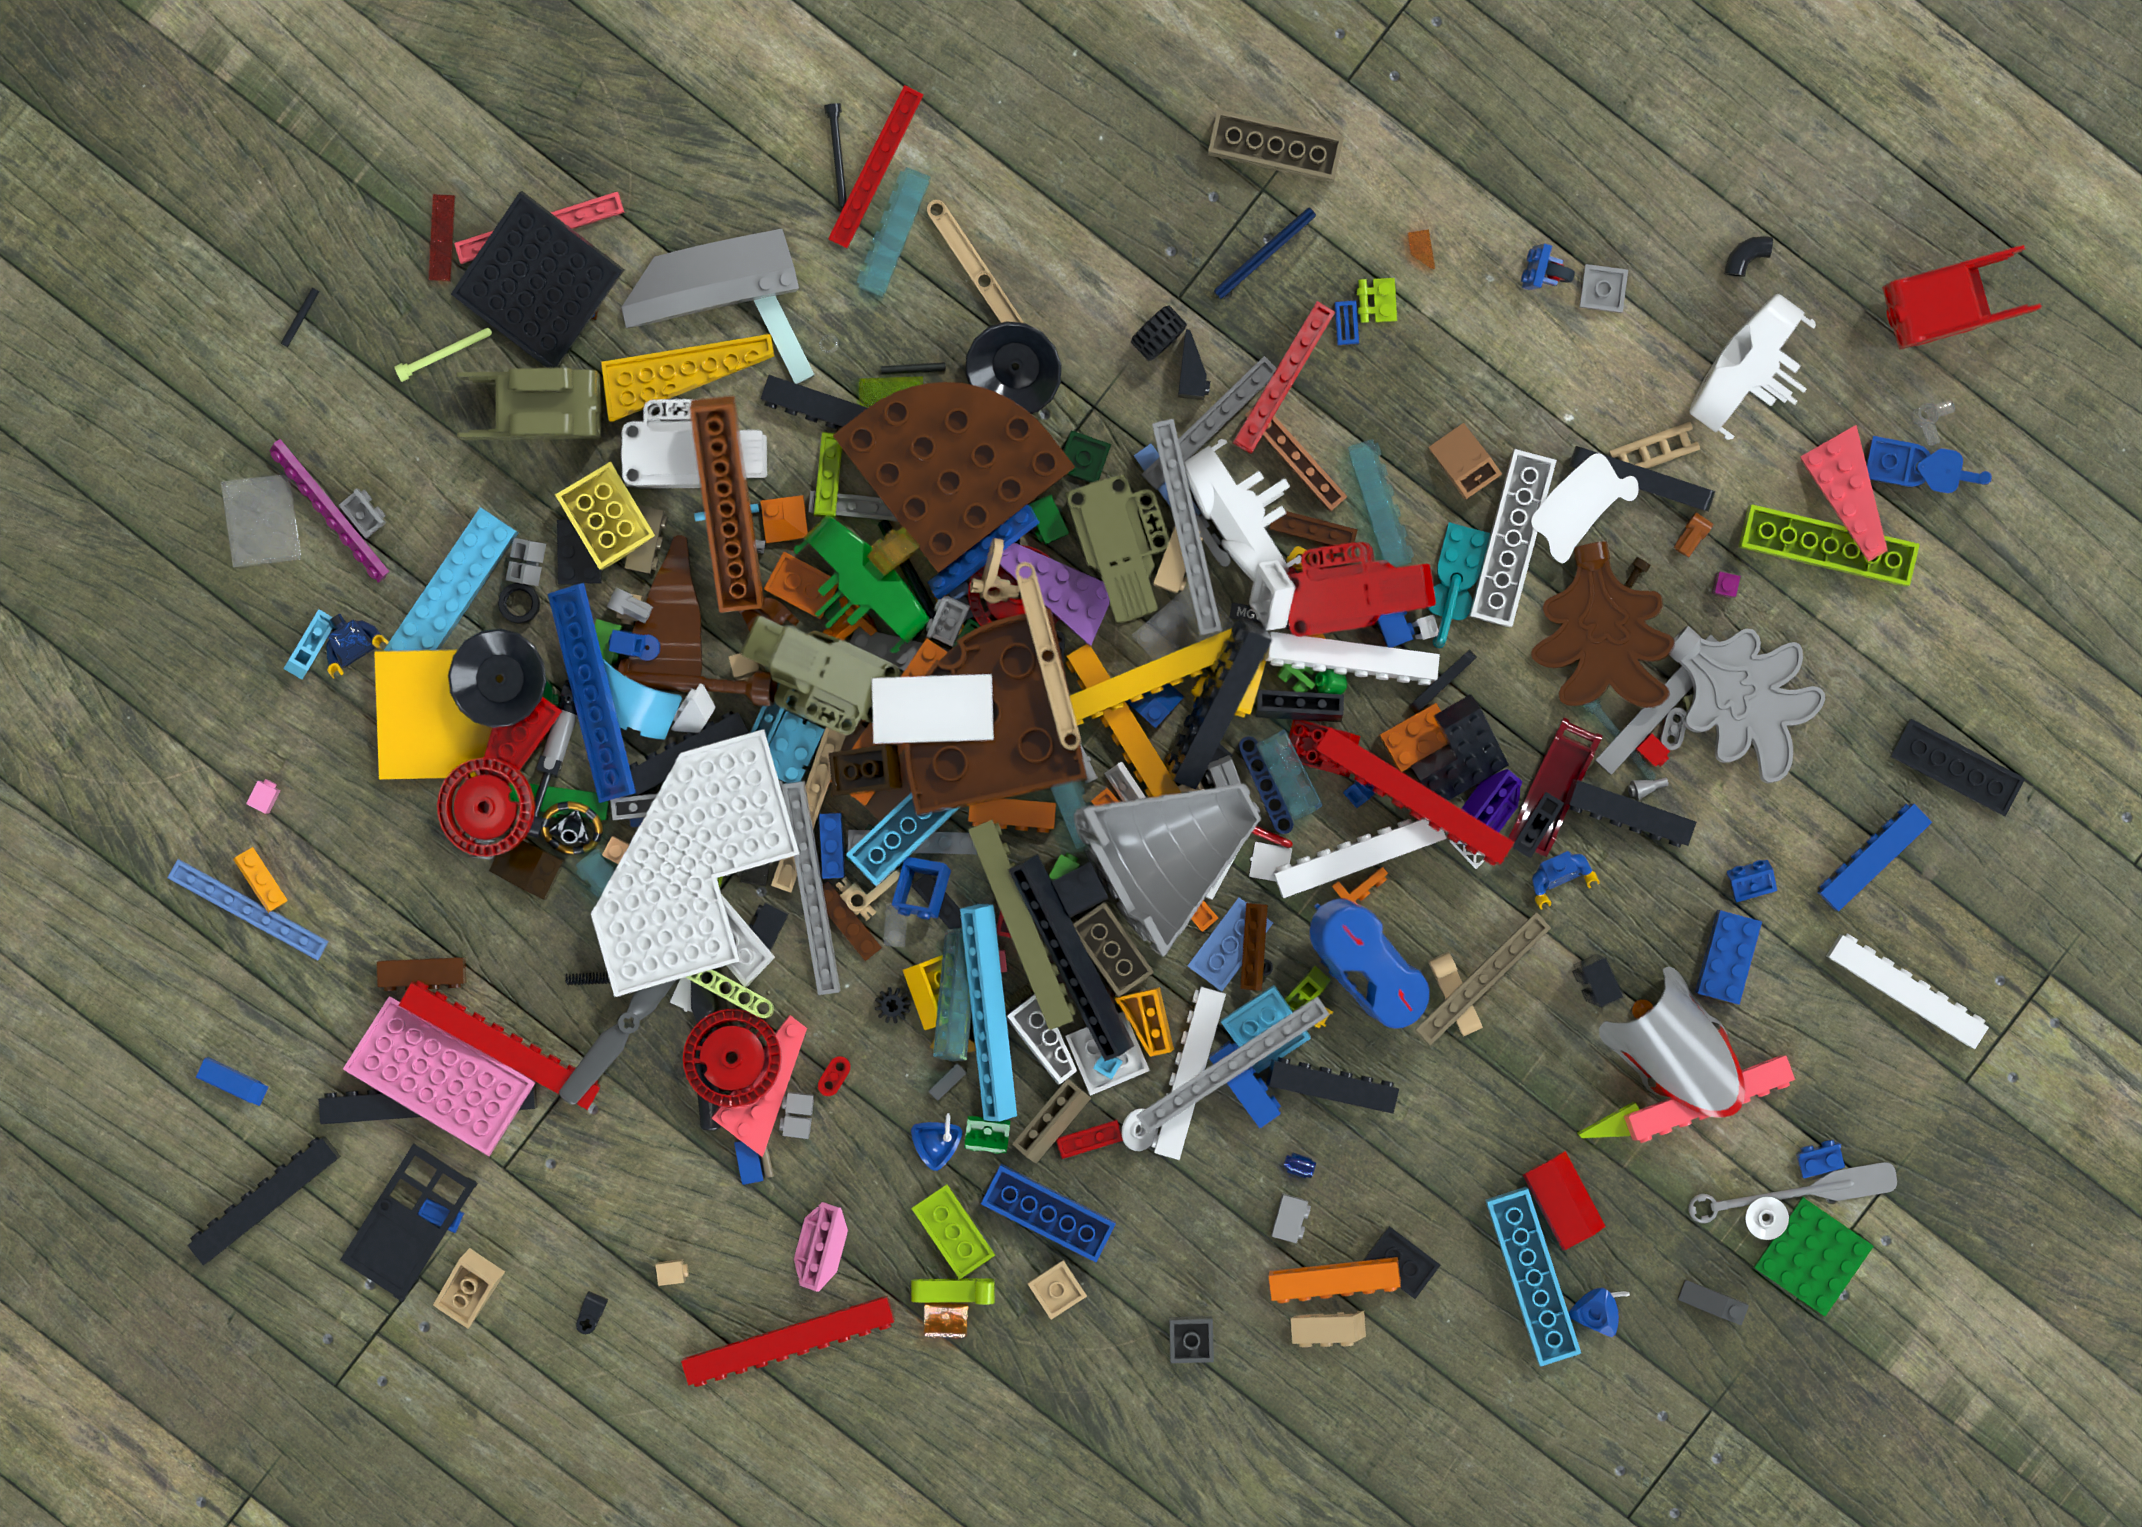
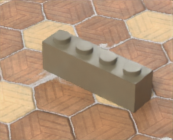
(1051, 1121)

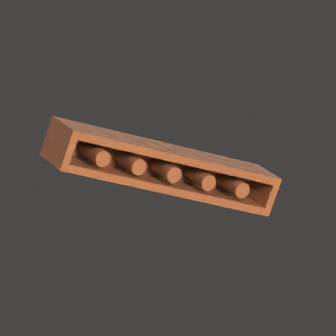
(1302, 464)

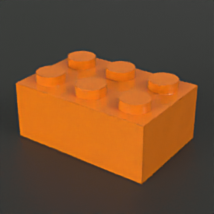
(1414, 738)

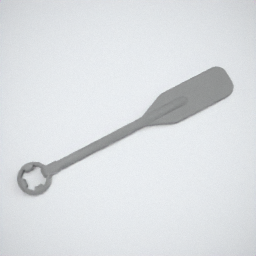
(1835, 1185)

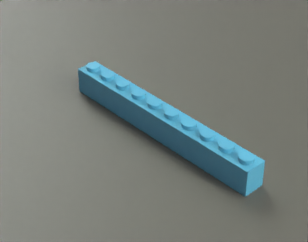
(988, 1012)

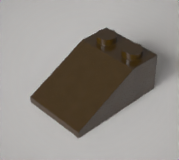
(865, 770)
(528, 868)

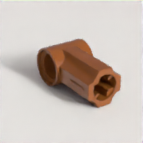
(1695, 530)

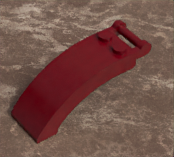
(1560, 765)

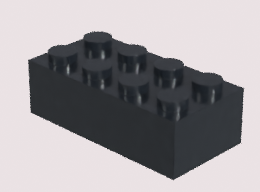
(1597, 980)

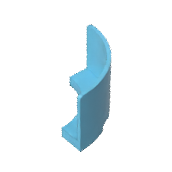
(641, 706)

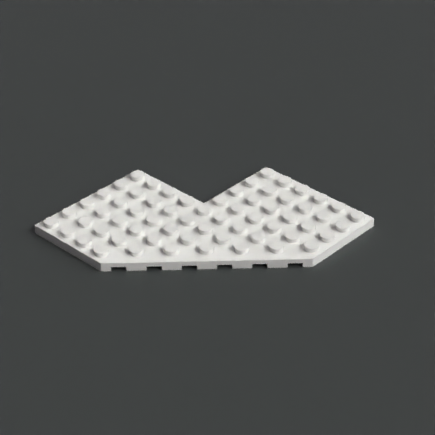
(664, 900)

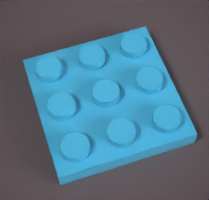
(1256, 1018)

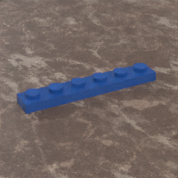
(977, 556)

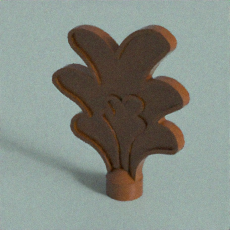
(1605, 633)

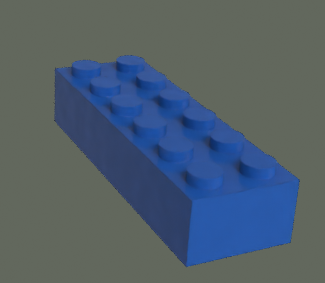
(1048, 1212)

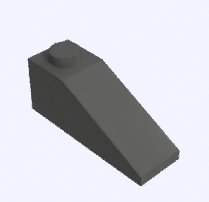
(1713, 1302)

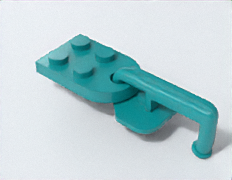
(1462, 556)

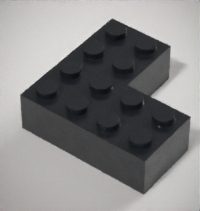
(1469, 755)

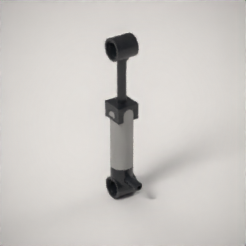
(554, 752)

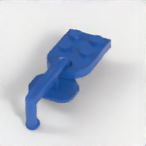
(1896, 463)

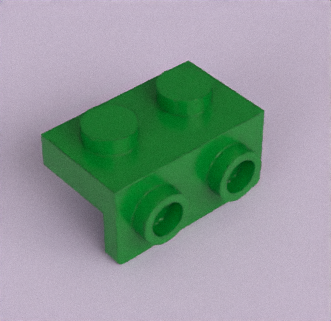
(987, 1135)

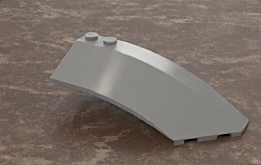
(711, 278)

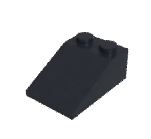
(1193, 374)

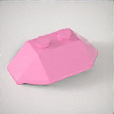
(820, 1246)

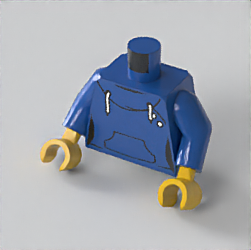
(1559, 871)

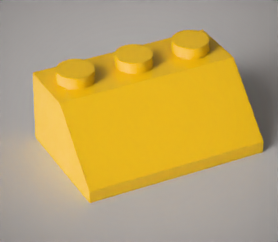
(924, 986)

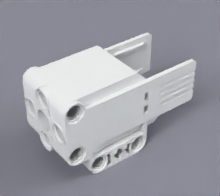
(664, 453)

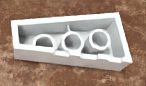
(1044, 1044)

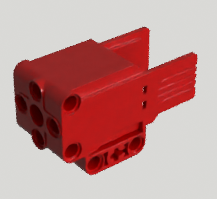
(1944, 302)
(1356, 593)

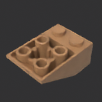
(1465, 461)

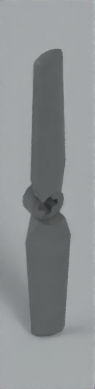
(611, 1043)

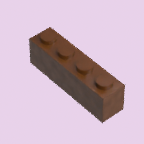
(429, 971)

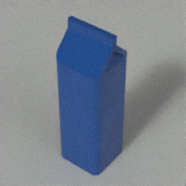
(232, 1081)

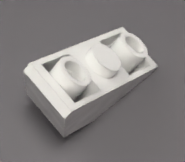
(694, 711)

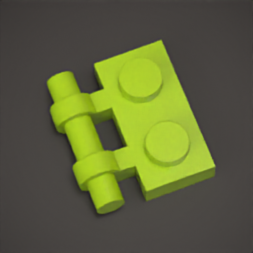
(1384, 300)

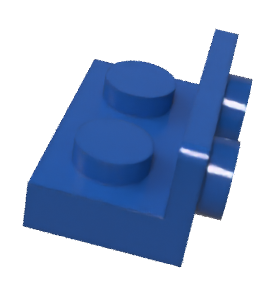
(1752, 880)
(1820, 1159)

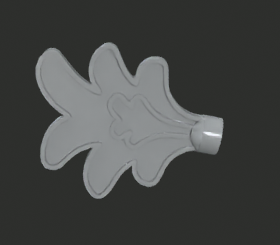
(1744, 698)

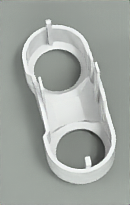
(1236, 510)

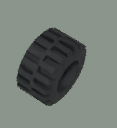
(1158, 332)

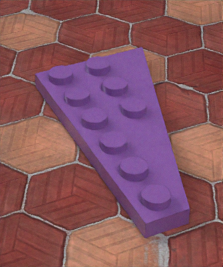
(1069, 593)

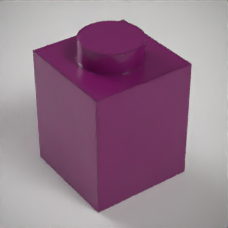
(1726, 584)

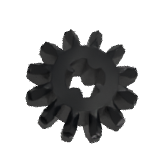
(899, 1002)

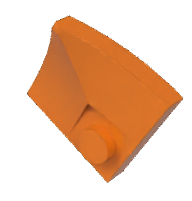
(784, 519)

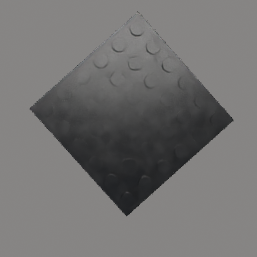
(537, 281)

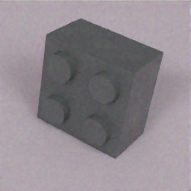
(1191, 1339)

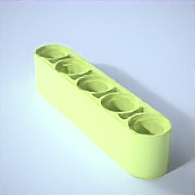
(734, 994)

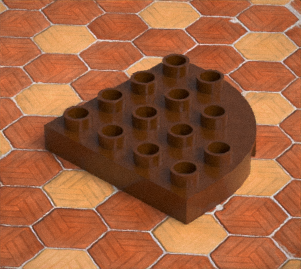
(952, 462)
(1025, 741)

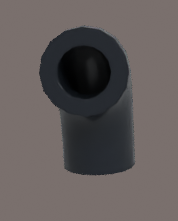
(1746, 252)

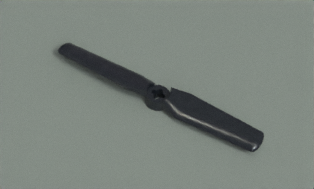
(703, 1004)

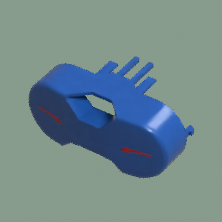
(1353, 941)

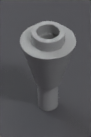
(1641, 788)

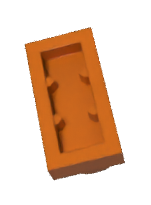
(842, 628)
(1361, 890)

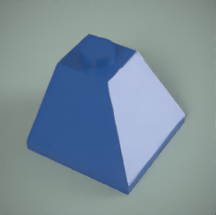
(1158, 705)

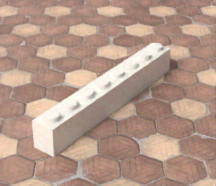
(1353, 658)
(1907, 991)
(1190, 1063)

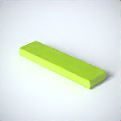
(828, 476)

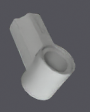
(627, 604)

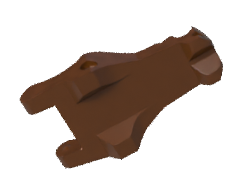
(771, 610)

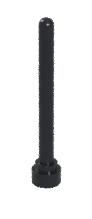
(833, 112)

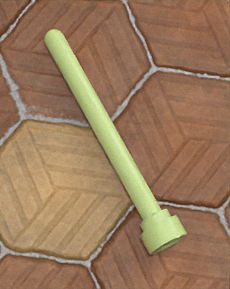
(406, 370)

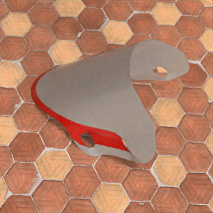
(1681, 1052)

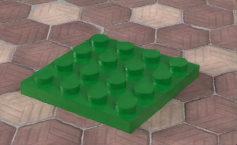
(1814, 1256)

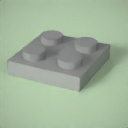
(1603, 288)

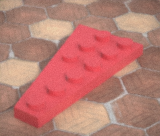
(755, 1121)

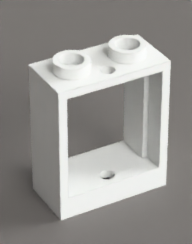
(1271, 595)

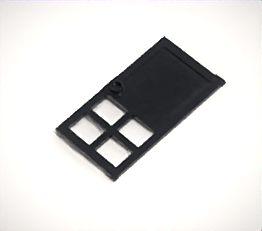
(397, 1240)

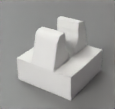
(1427, 627)

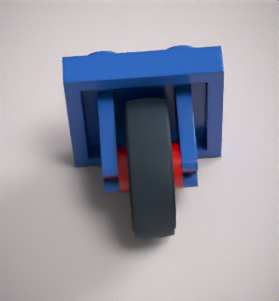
(1544, 269)

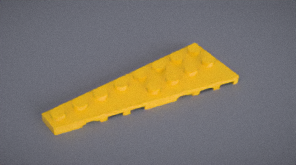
(666, 374)

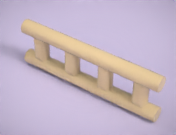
(1660, 437)

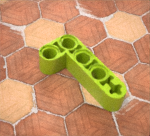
(953, 1290)

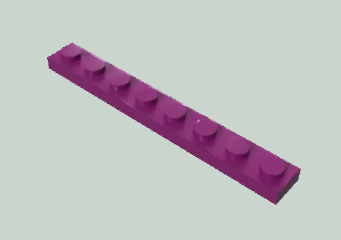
(326, 507)

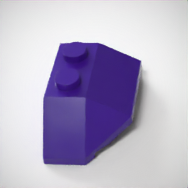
(1495, 799)

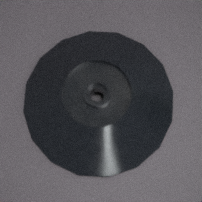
(992, 359)
(475, 675)

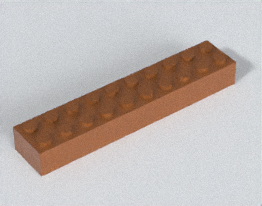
(726, 503)

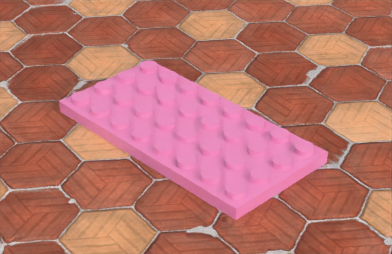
(439, 1077)

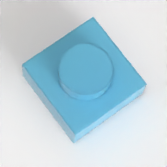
(1108, 1067)

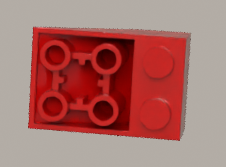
(1306, 738)

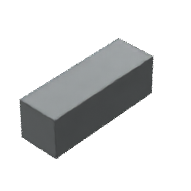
(947, 1081)

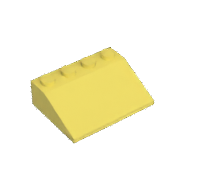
(605, 516)

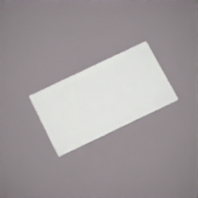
(932, 708)

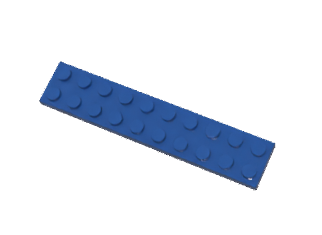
(591, 693)

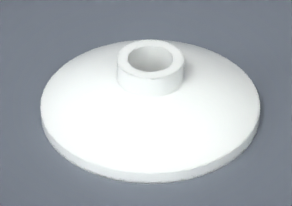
(1138, 1138)
(1774, 1225)

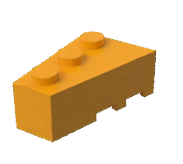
(1148, 1018)

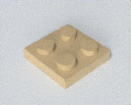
(1057, 1289)

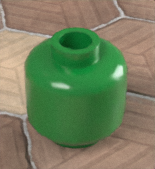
(1330, 682)

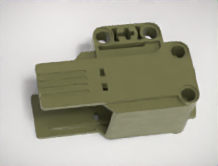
(542, 404)
(1111, 533)
(818, 669)

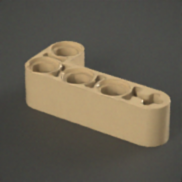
(1448, 980)

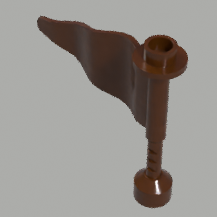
(677, 627)

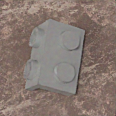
(363, 513)
(947, 620)

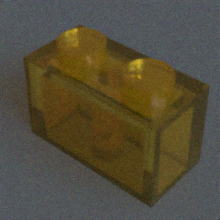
(893, 550)

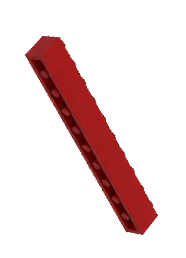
(1414, 796)
(491, 1039)
(788, 1340)

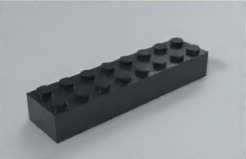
(1218, 702)

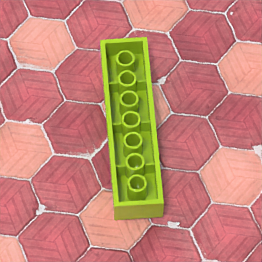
(1824, 546)

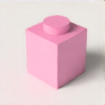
(263, 796)

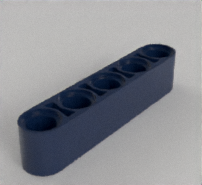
(1257, 777)

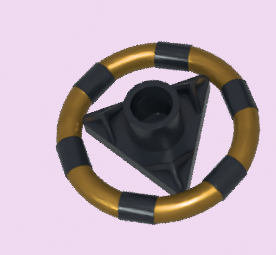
(572, 828)

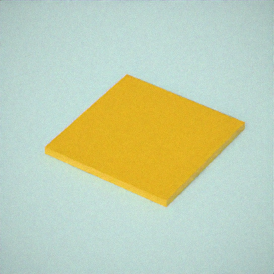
(417, 718)

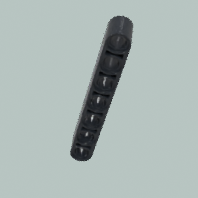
(1653, 481)

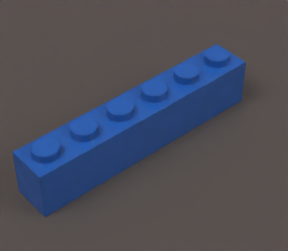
(1874, 856)

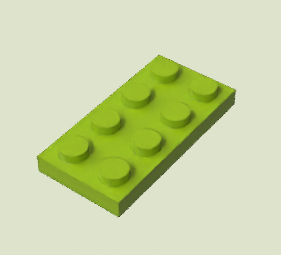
(953, 1231)

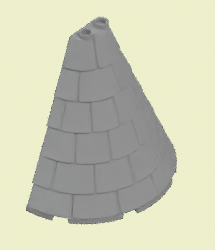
(1165, 853)

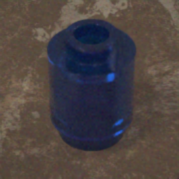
(1299, 1165)

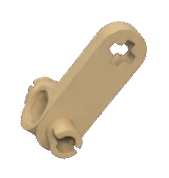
(990, 578)
(850, 890)

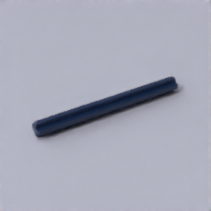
(1264, 253)

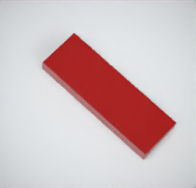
(1089, 1139)

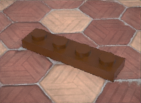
(1313, 529)
(849, 923)
(1254, 946)

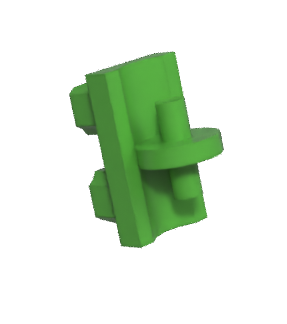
(1304, 682)

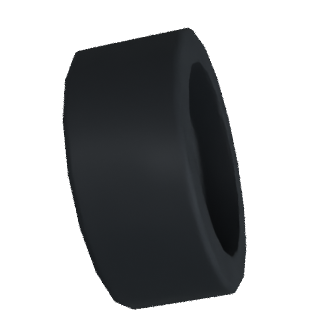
(502, 603)

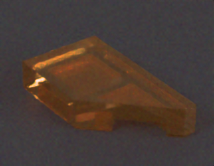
(1421, 247)

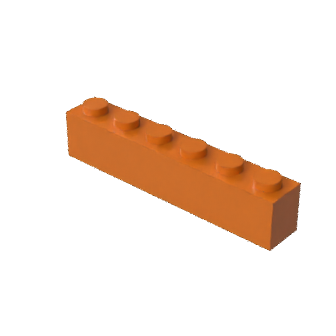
(1334, 1279)

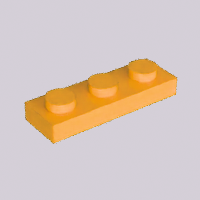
(260, 879)

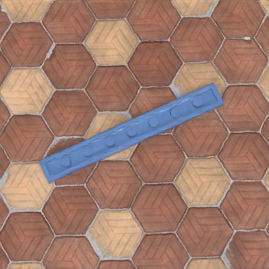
(247, 909)

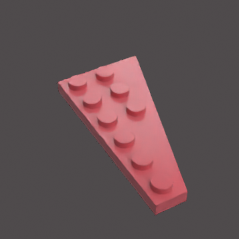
(1845, 482)

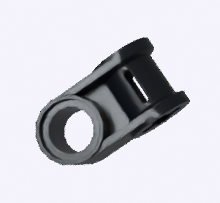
(591, 1309)

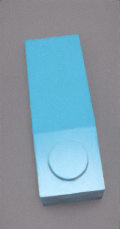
(309, 645)

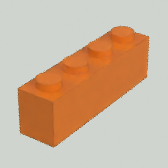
(1014, 812)

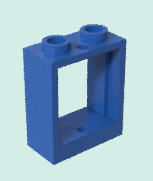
(922, 866)

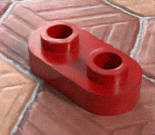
(835, 1076)

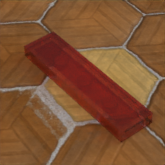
(442, 237)

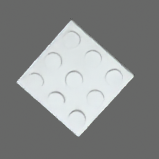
(1087, 1054)

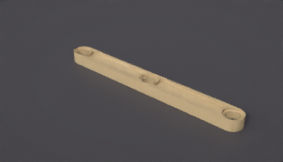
(973, 264)
(1044, 641)

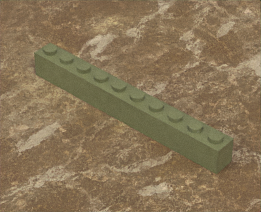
(1021, 926)

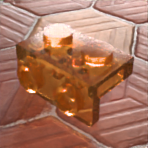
(945, 1320)

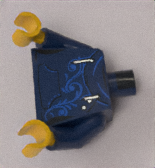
(350, 642)

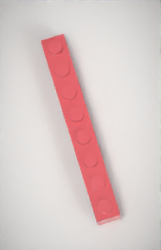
(1669, 1113)

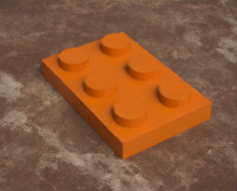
(799, 584)

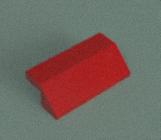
(1564, 1201)

